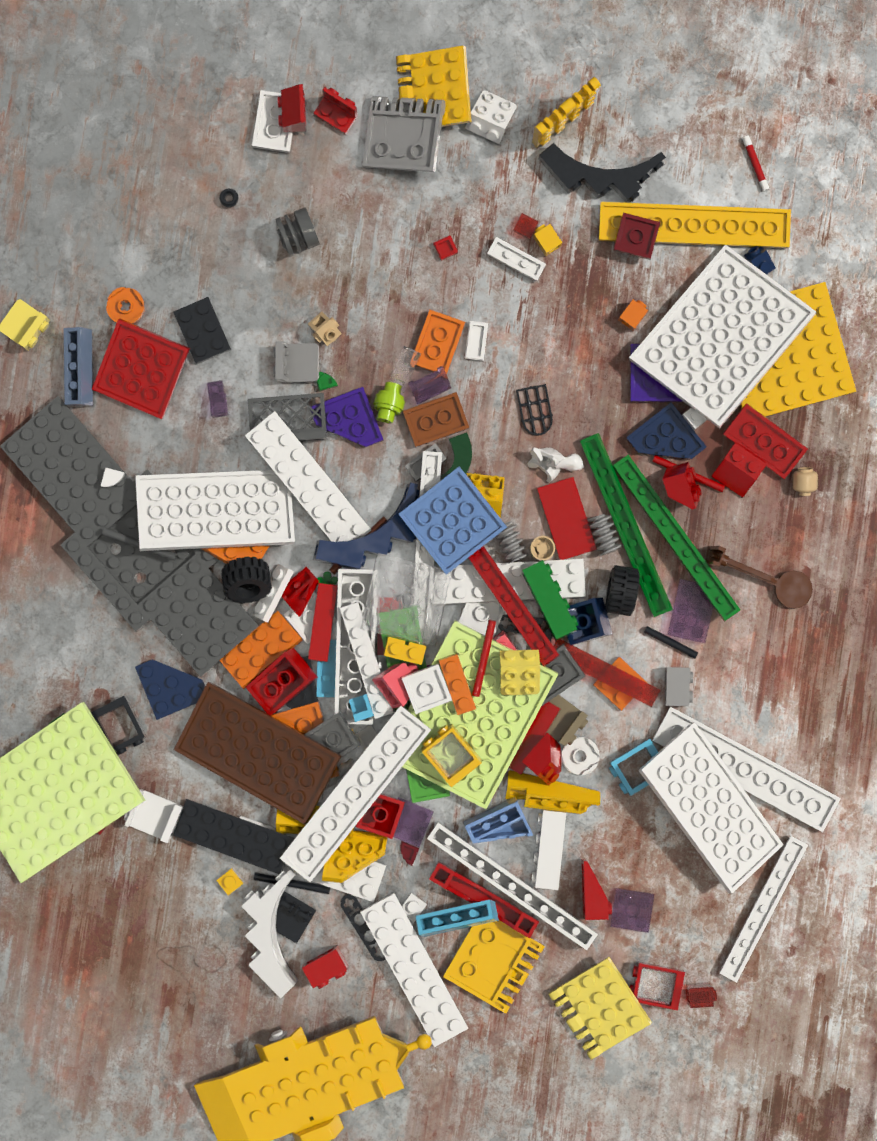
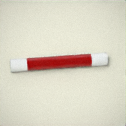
(755, 163)

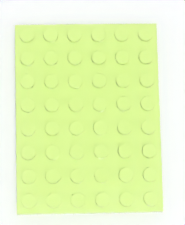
(491, 729)
(60, 792)

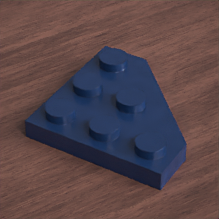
(667, 436)
(168, 688)

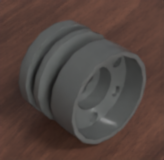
(297, 231)

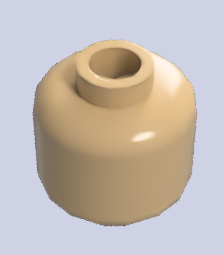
(805, 481)

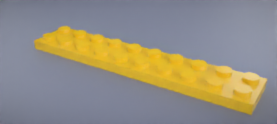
(703, 224)

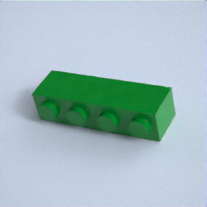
(549, 600)

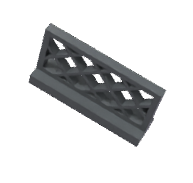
(301, 434)

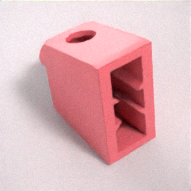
(392, 685)

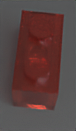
(700, 995)

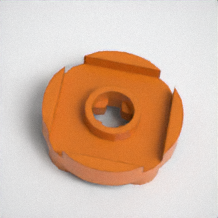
(125, 295)

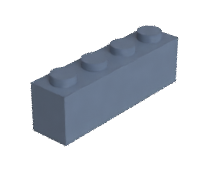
(78, 366)

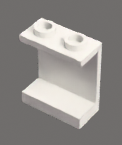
(155, 816)

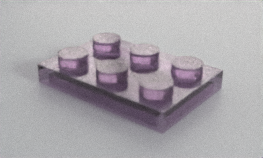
(690, 613)

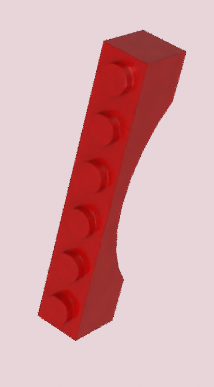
(473, 893)

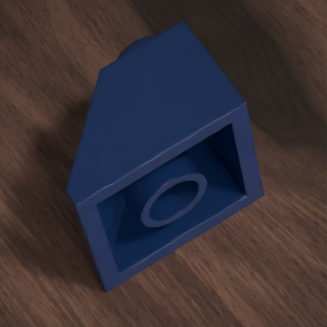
(591, 619)

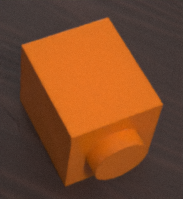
(633, 314)

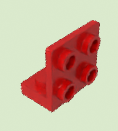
(336, 111)

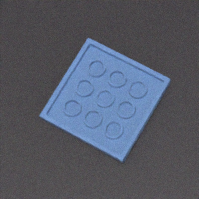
(452, 520)

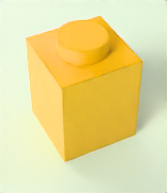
(547, 239)

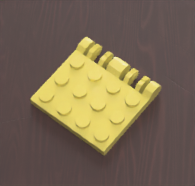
(602, 1005)

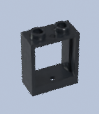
(122, 701)

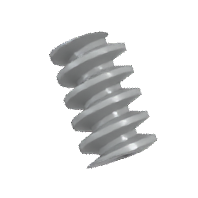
(604, 534)
(511, 543)

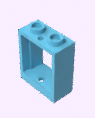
(615, 770)

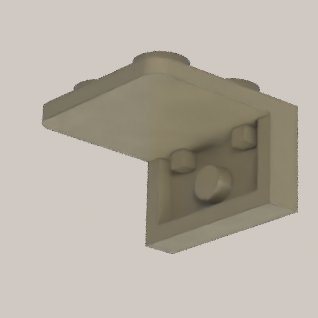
(567, 721)

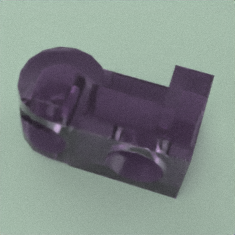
(217, 399)

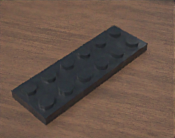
(232, 836)

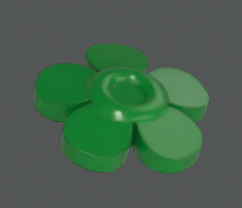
(327, 579)

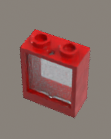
(657, 985)

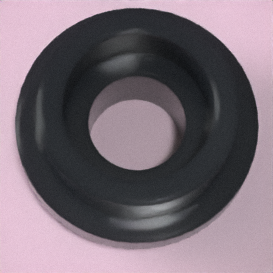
(226, 192)

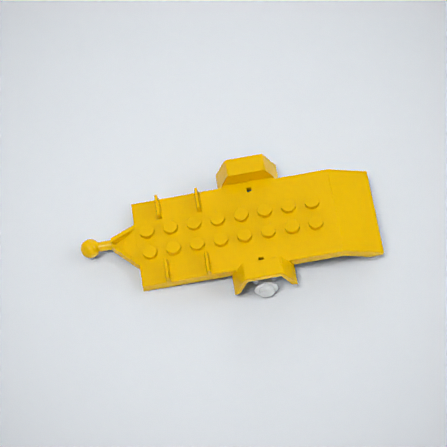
(305, 1084)

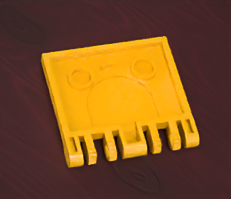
(438, 76)
(566, 112)
(489, 960)

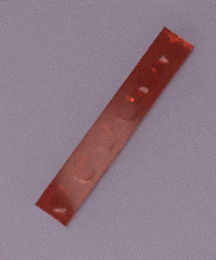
(612, 675)

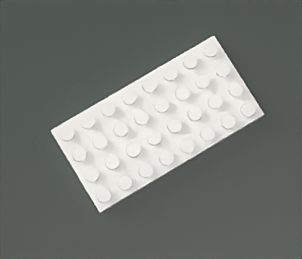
(213, 510)
(711, 807)

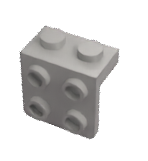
(296, 362)

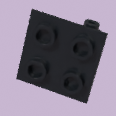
(292, 917)

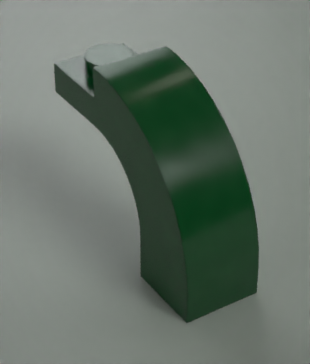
(462, 453)

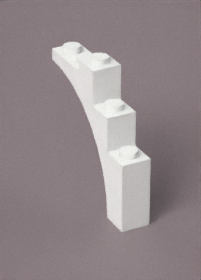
(268, 959)

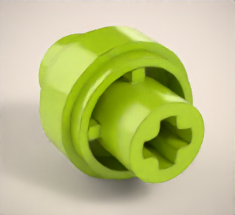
(389, 402)

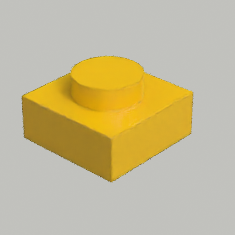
(230, 881)

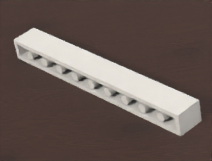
(512, 886)

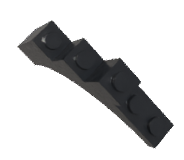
(624, 181)

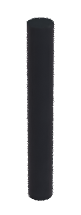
(671, 642)

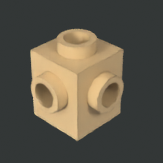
(324, 329)

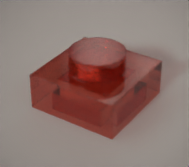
(526, 226)

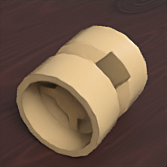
(542, 548)

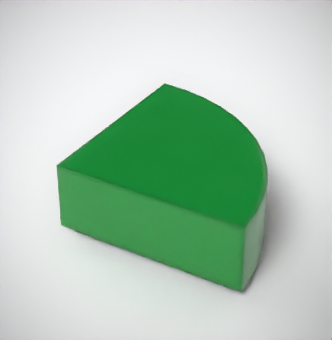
(326, 381)

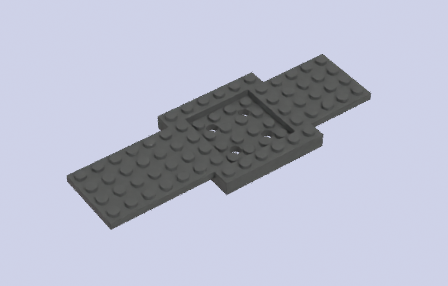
(178, 594)

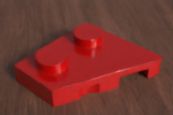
(300, 590)

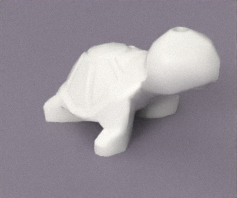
(552, 462)

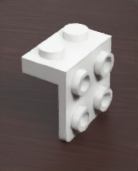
(491, 116)

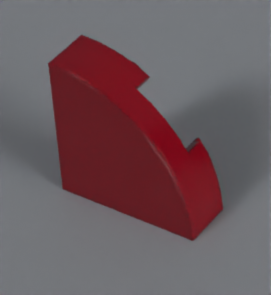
(408, 852)

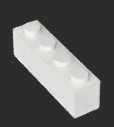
(549, 850)

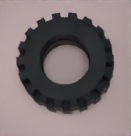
(246, 579)
(622, 590)

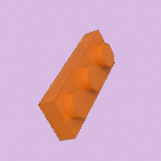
(457, 684)

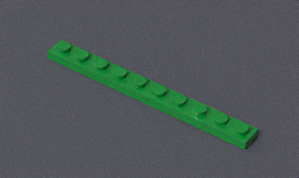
(626, 524)
(676, 538)

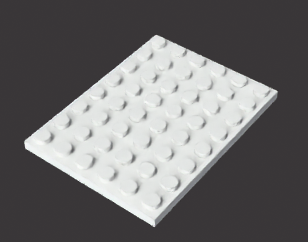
(722, 336)

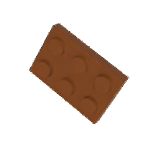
(436, 419)

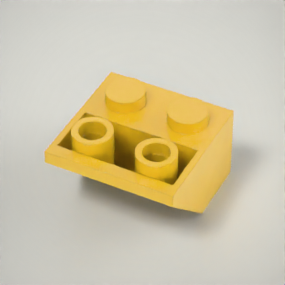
(491, 488)

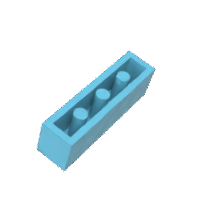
(457, 918)

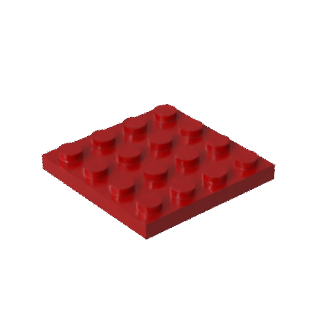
(140, 368)

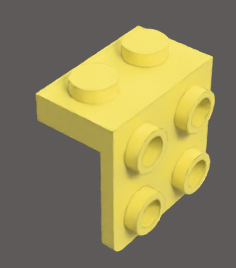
(24, 324)
(520, 672)

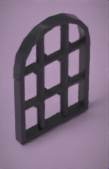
(538, 402)

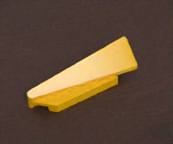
(553, 797)

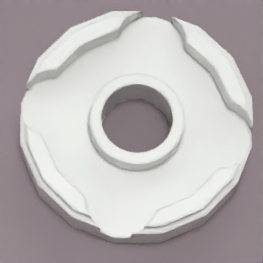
(590, 762)

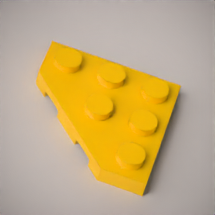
(354, 856)

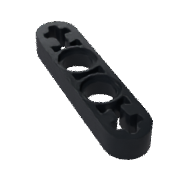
(360, 929)

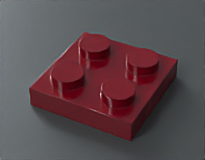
(636, 236)

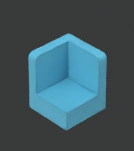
(361, 707)

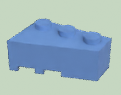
(498, 823)

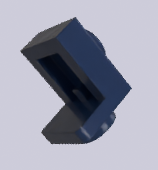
(760, 258)

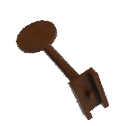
(791, 589)

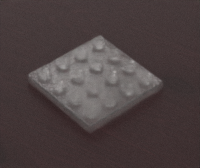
(406, 600)

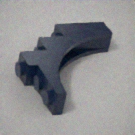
(351, 553)

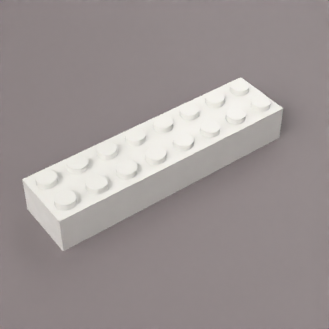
(352, 588)

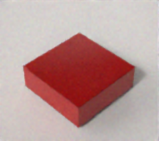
(445, 248)

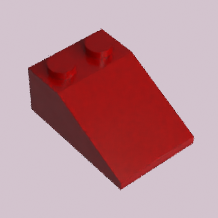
(281, 681)
(593, 897)

